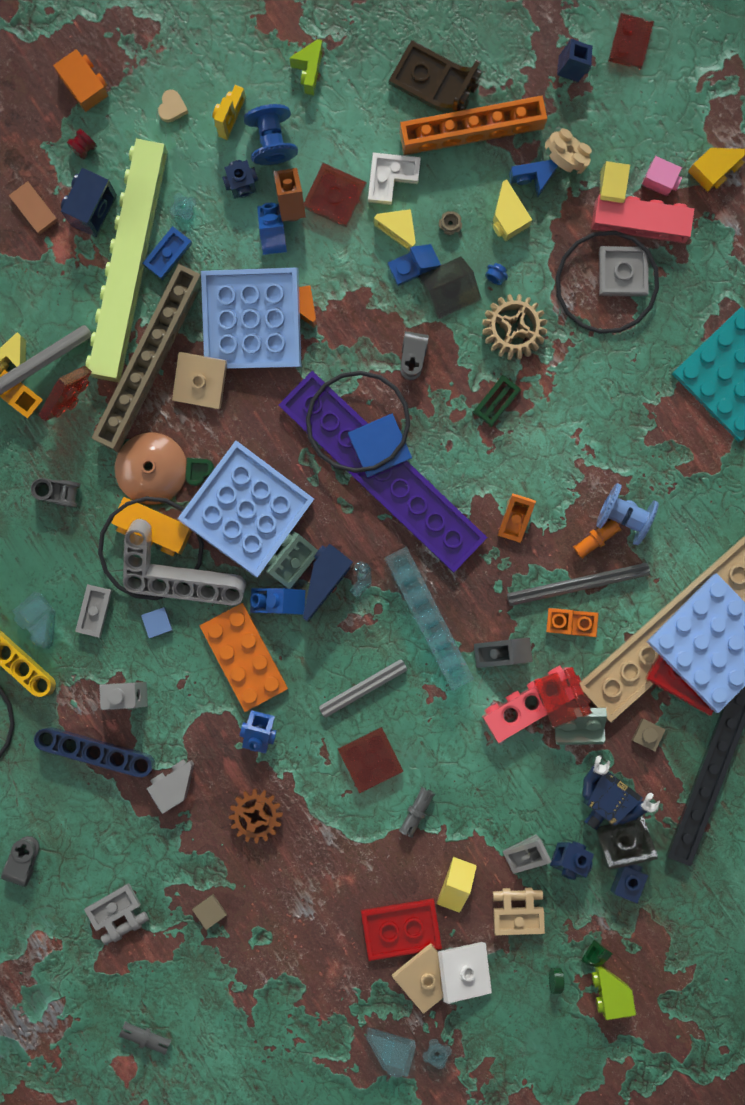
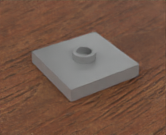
(623, 271)

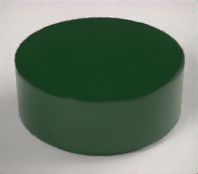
(556, 980)

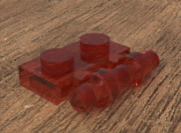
(555, 699)

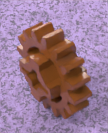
(243, 811)

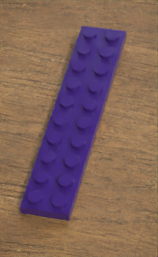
(398, 489)

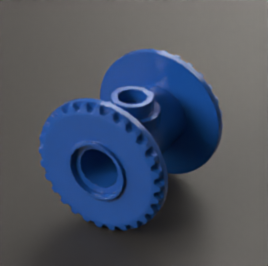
(268, 120)

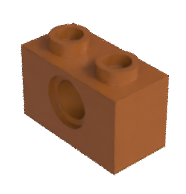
(289, 194)

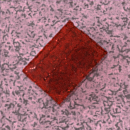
(630, 41)

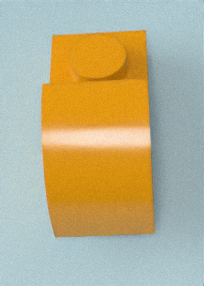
(21, 398)

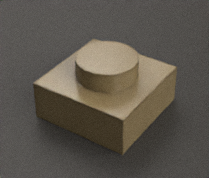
(648, 734)

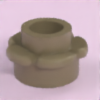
(453, 217)

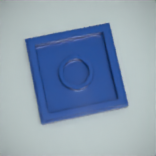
(377, 442)

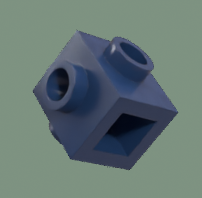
(239, 186)
(572, 860)

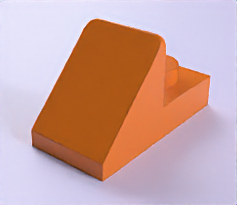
(516, 517)

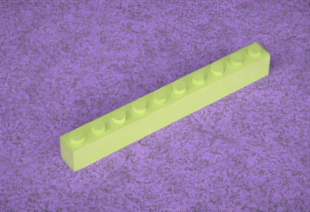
(126, 266)

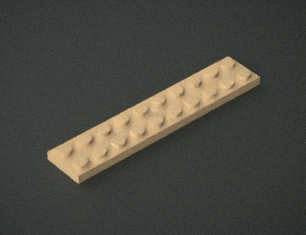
(623, 674)

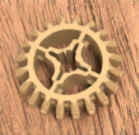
(522, 330)

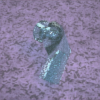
(364, 578)

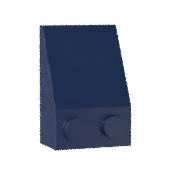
(326, 575)

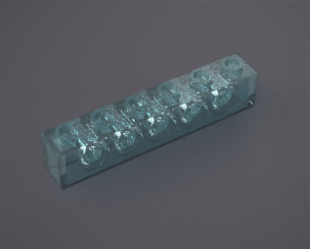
(428, 618)

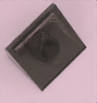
(450, 287)
(625, 844)

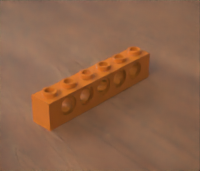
(473, 125)

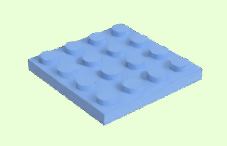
(252, 317)
(245, 509)
(707, 642)

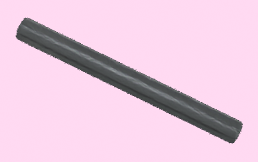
(578, 584)

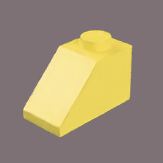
(510, 214)

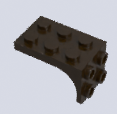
(435, 79)

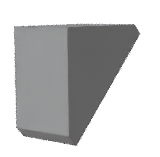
(527, 854)

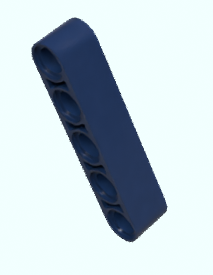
(82, 752)

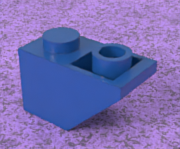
(271, 229)
(277, 601)

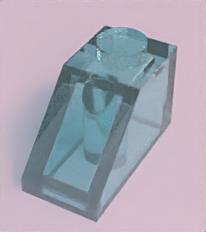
(392, 1051)

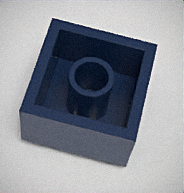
(88, 202)

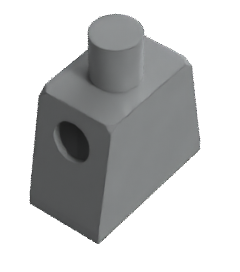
(123, 695)

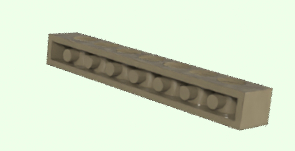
(148, 358)

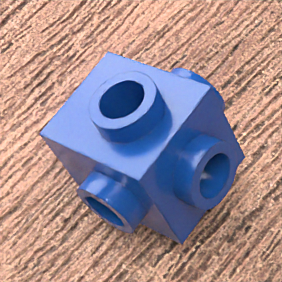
(258, 732)

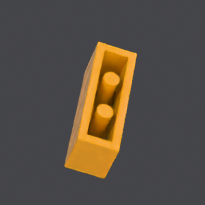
(165, 530)

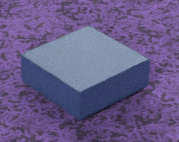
(156, 622)

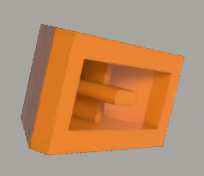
(307, 309)

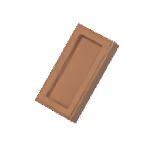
(33, 208)

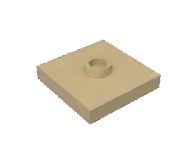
(199, 380)
(421, 978)

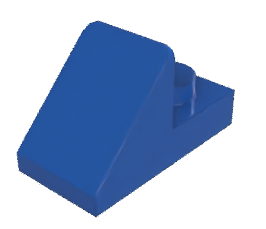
(540, 172)
(411, 265)

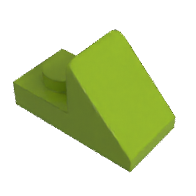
(309, 62)

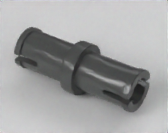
(416, 812)
(144, 1038)

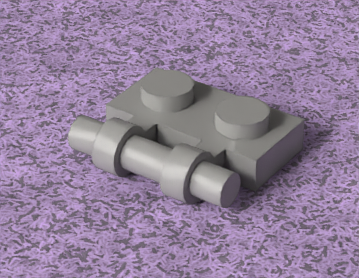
(112, 907)

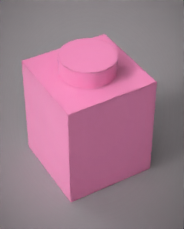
(662, 176)

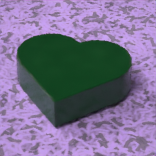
(197, 470)

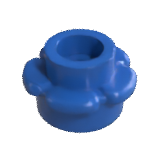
(496, 273)

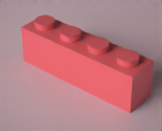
(644, 219)

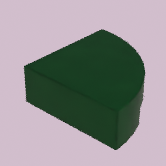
(596, 954)

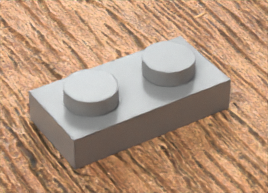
(93, 611)

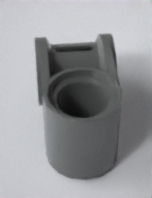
(413, 352)
(60, 492)
(19, 864)

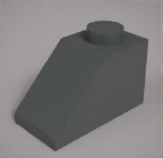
(503, 652)

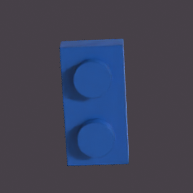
(167, 253)

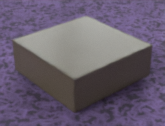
(209, 911)

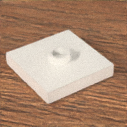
(464, 972)

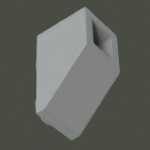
(173, 788)

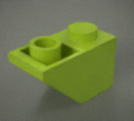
(615, 995)

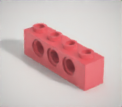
(524, 717)

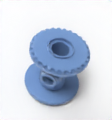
(627, 514)

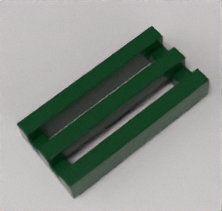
(484, 417)

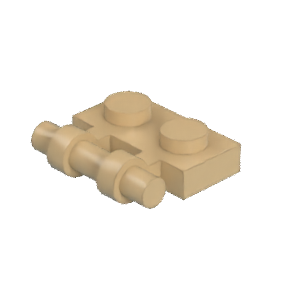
(518, 920)

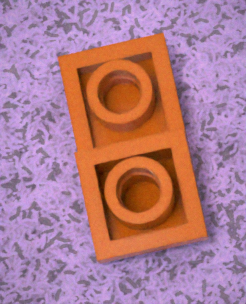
(572, 622)

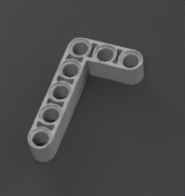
(173, 576)

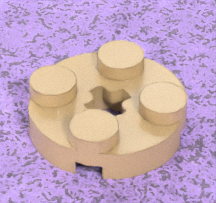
(568, 151)

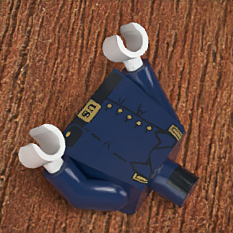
(612, 798)

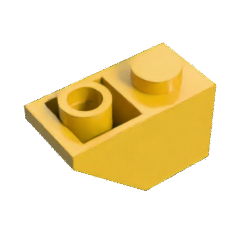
(715, 164)

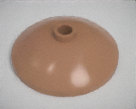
(163, 479)

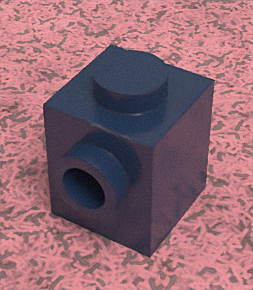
(575, 60)
(629, 882)

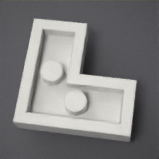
(390, 169)

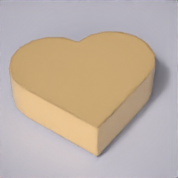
(172, 106)

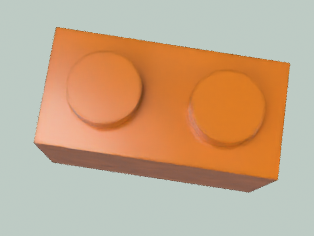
(81, 80)

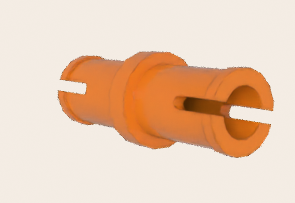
(596, 538)

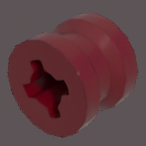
(81, 144)

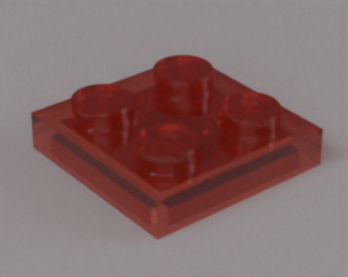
(334, 195)
(65, 393)
(370, 760)

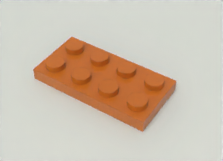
(243, 657)

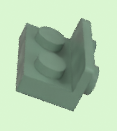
(291, 559)
(583, 729)

